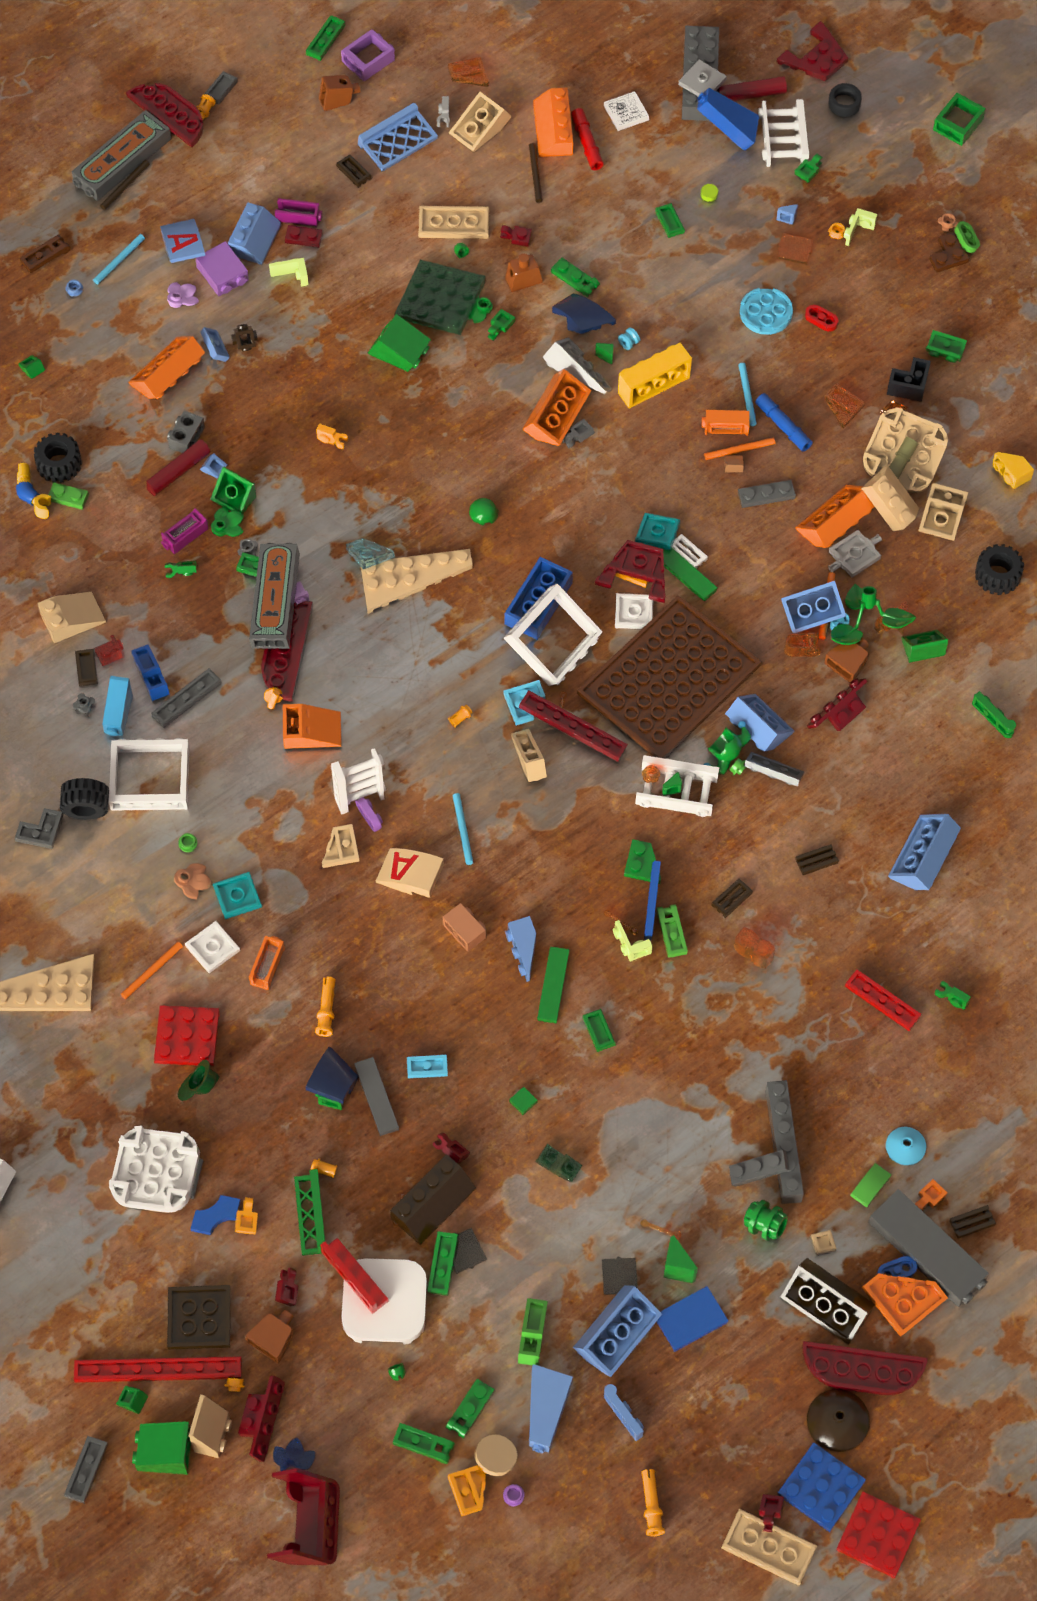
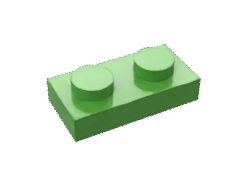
(68, 495)

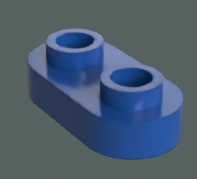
(895, 1269)

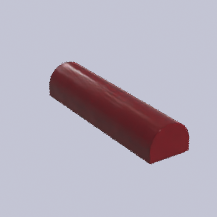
(754, 89)
(177, 467)

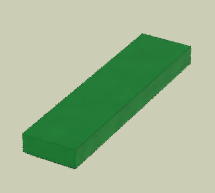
(688, 574)
(553, 985)

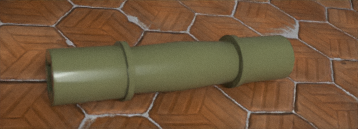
(903, 456)

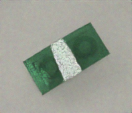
(559, 1164)

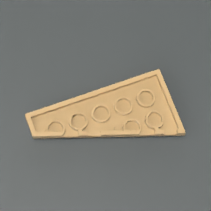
(408, 575)
(52, 988)

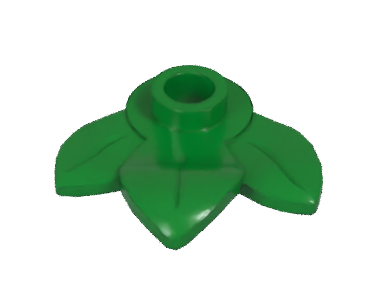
(481, 309)
(229, 522)

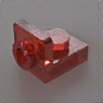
(109, 651)

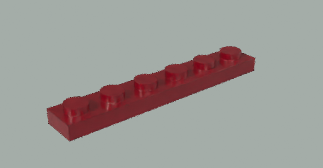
(573, 725)

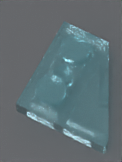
(368, 553)

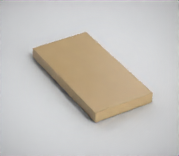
(454, 222)
(773, 1551)

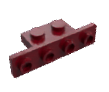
(843, 708)
(260, 1417)

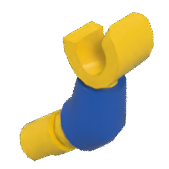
(28, 494)

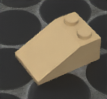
(479, 122)
(70, 614)
(209, 1428)

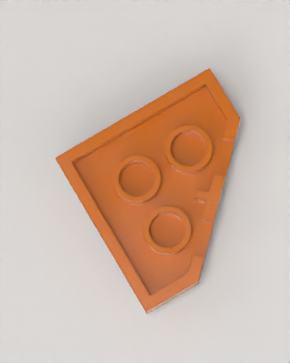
(903, 1299)

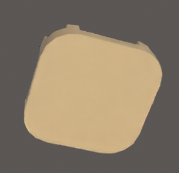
(888, 437)

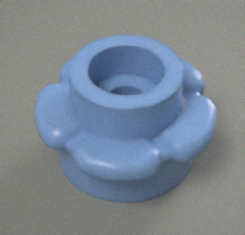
(74, 284)

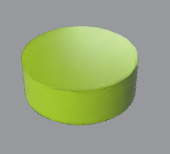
(709, 192)

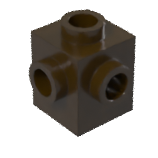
(247, 343)

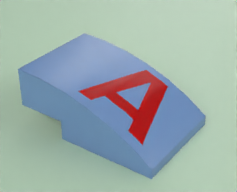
(182, 240)

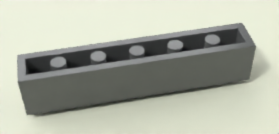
(784, 1139)

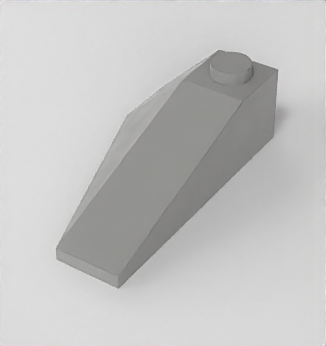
(568, 356)

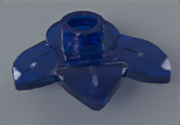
(293, 1456)

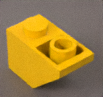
(1013, 468)

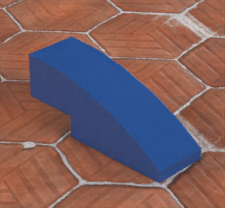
(150, 672)

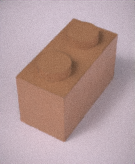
(464, 927)

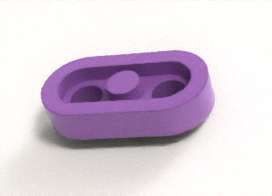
(365, 808)

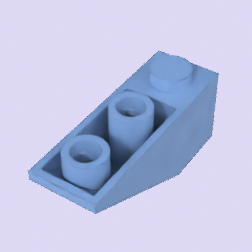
(523, 938)

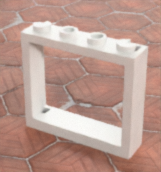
(577, 614)
(149, 801)

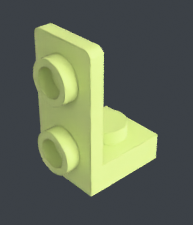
(861, 218)
(291, 266)
(637, 950)

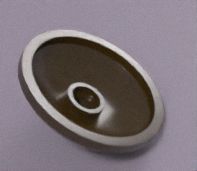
(836, 1433)

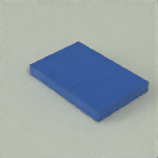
(691, 1318)

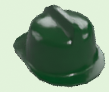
(199, 1081)

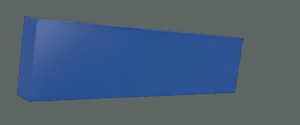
(652, 900)

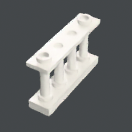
(798, 125)
(689, 772)
(342, 780)

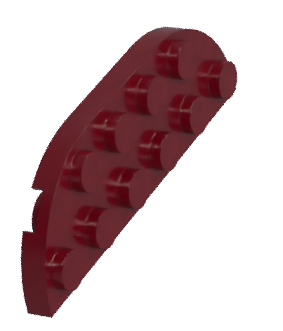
(170, 109)
(282, 666)
(862, 1368)

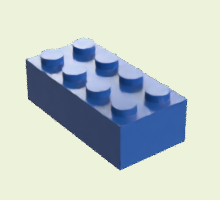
(538, 581)

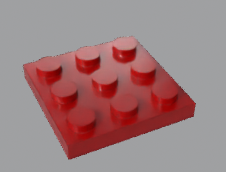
(186, 1035)
(878, 1534)

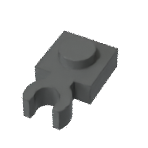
(579, 432)

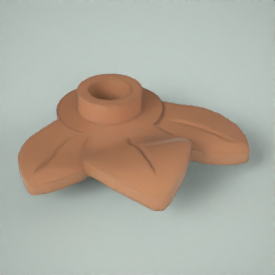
(195, 880)

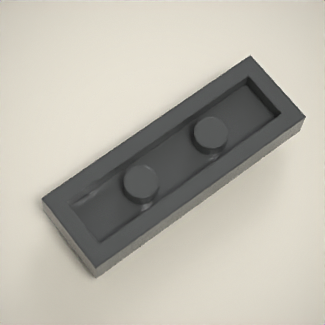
(766, 493)
(774, 769)
(759, 1168)
(85, 1469)

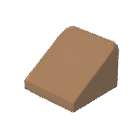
(733, 463)

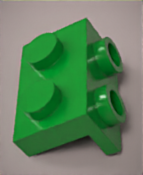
(946, 346)

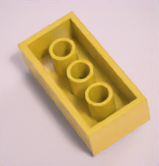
(654, 375)

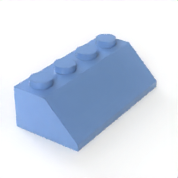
(925, 851)
(617, 1330)

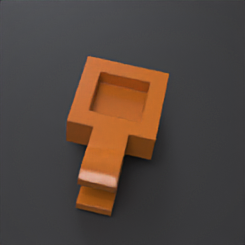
(931, 1195)

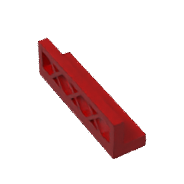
(354, 1275)

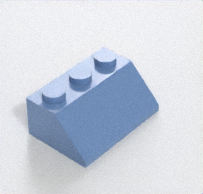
(254, 233)
(813, 607)
(761, 721)

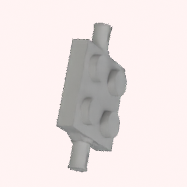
(855, 553)

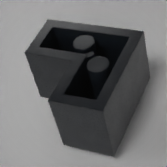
(909, 384)

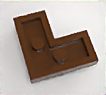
(952, 253)

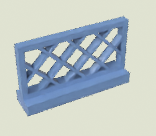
(387, 127)

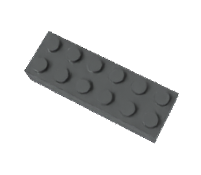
(703, 45)

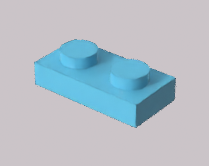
(427, 1066)

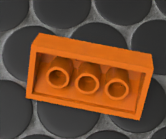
(553, 123)
(167, 367)
(557, 408)
(836, 516)

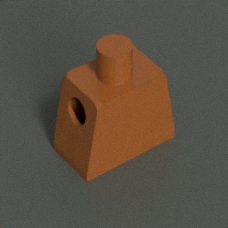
(336, 91)
(523, 273)
(848, 659)
(272, 1335)

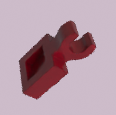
(519, 235)
(451, 1148)
(286, 1289)
(770, 1508)

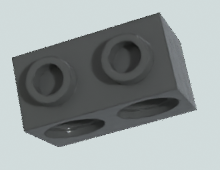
(188, 434)

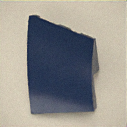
(582, 314)
(332, 1077)

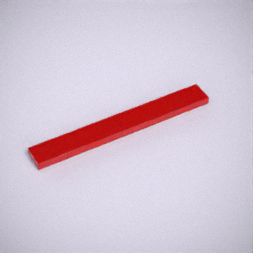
(157, 1369)

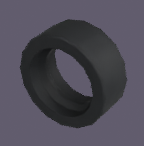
(845, 89)

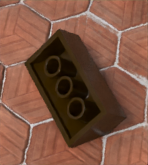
(432, 1199)
(827, 1300)

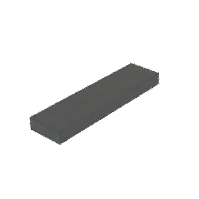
(186, 698)
(376, 1096)

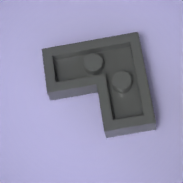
(42, 834)

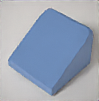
(787, 214)
(213, 466)

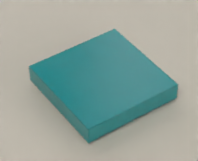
(658, 531)
(237, 895)

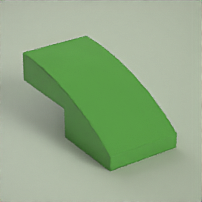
(871, 1185)

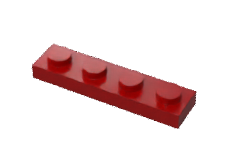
(883, 1000)

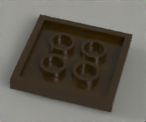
(199, 1317)

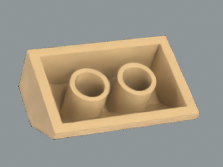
(891, 499)

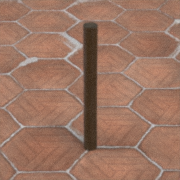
(535, 172)
(124, 184)

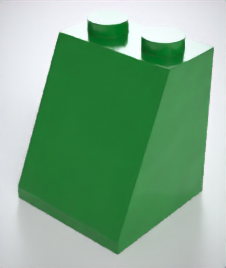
(400, 344)
(163, 1448)

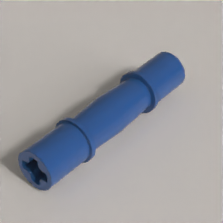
(774, 412)

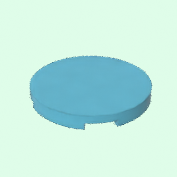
(766, 311)

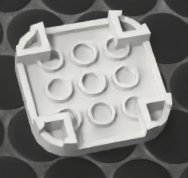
(154, 1170)
(401, 1317)

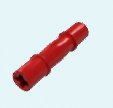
(587, 139)

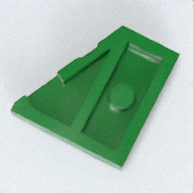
(640, 861)

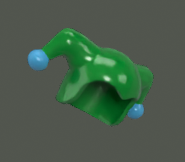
(728, 747)

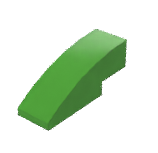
(532, 1332)

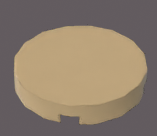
(496, 1455)

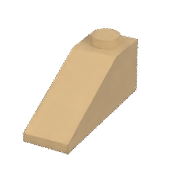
(529, 755)

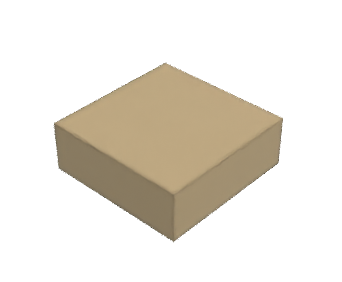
(823, 1242)

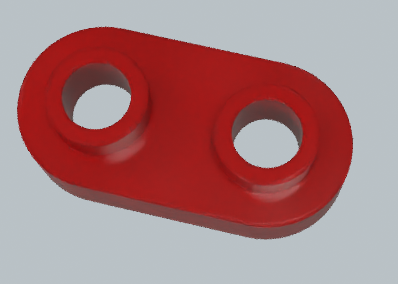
(822, 318)

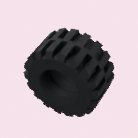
(53, 446)
(1002, 557)
(84, 798)

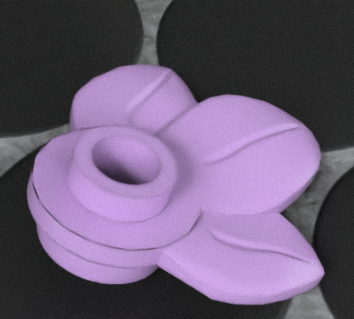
(181, 295)

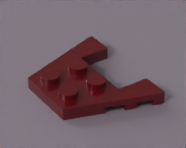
(822, 60)
(638, 562)

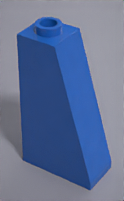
(730, 117)

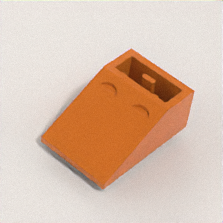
(310, 726)

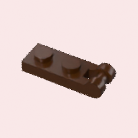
(44, 253)

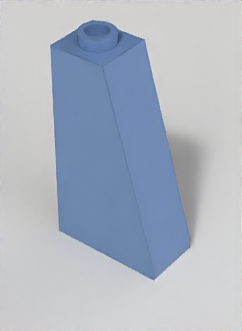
(548, 1401)

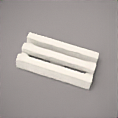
(695, 561)

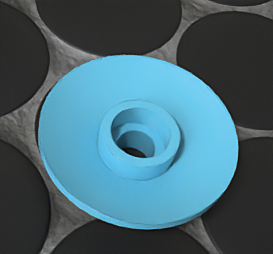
(906, 1154)

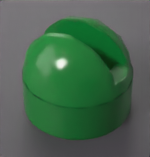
(461, 250)
(397, 1370)

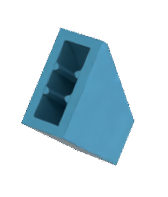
(117, 706)

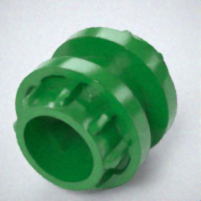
(768, 1221)

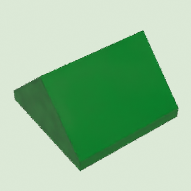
(233, 491)
(924, 645)
(679, 1264)

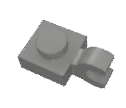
(444, 111)

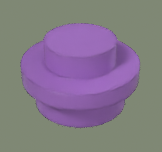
(513, 1495)

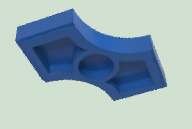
(224, 1210)

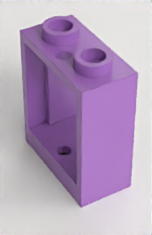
(367, 70)

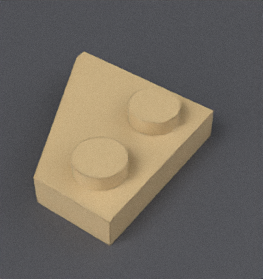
(341, 847)

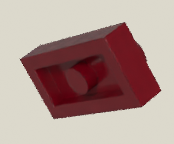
(303, 236)

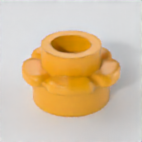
(837, 227)
(234, 1384)

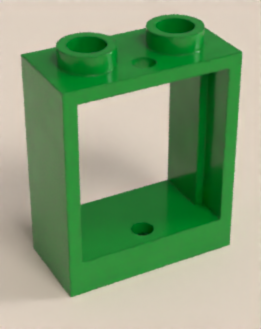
(959, 134)

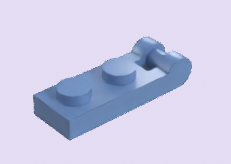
(623, 1411)

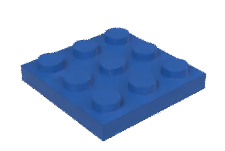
(821, 1487)

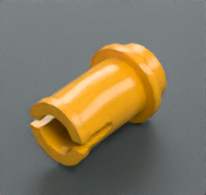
(460, 715)
(324, 1168)

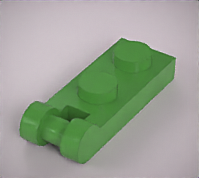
(672, 931)

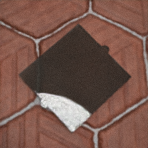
(468, 1251)
(618, 1273)

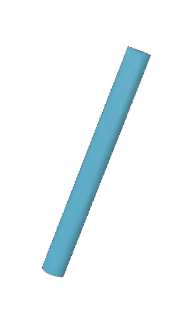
(115, 262)
(747, 394)
(463, 829)

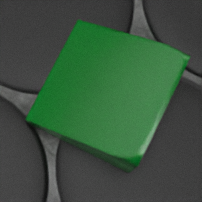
(604, 352)
(32, 366)
(673, 785)
(132, 1399)

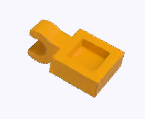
(329, 435)
(246, 1220)

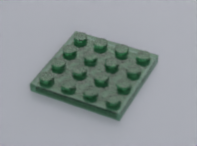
(440, 297)

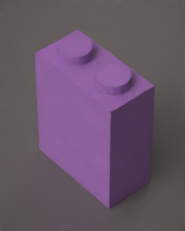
(222, 269)

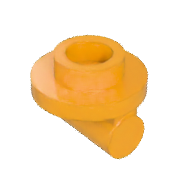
(272, 696)

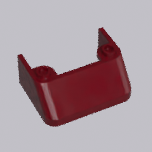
(315, 1518)

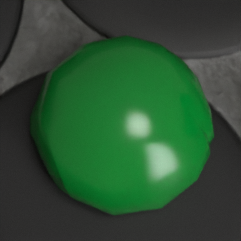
(483, 511)

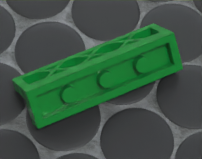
(317, 1208)

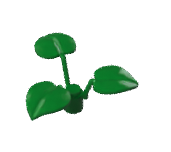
(867, 598)

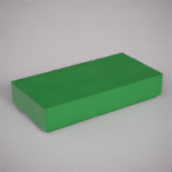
(669, 220)
(598, 1030)

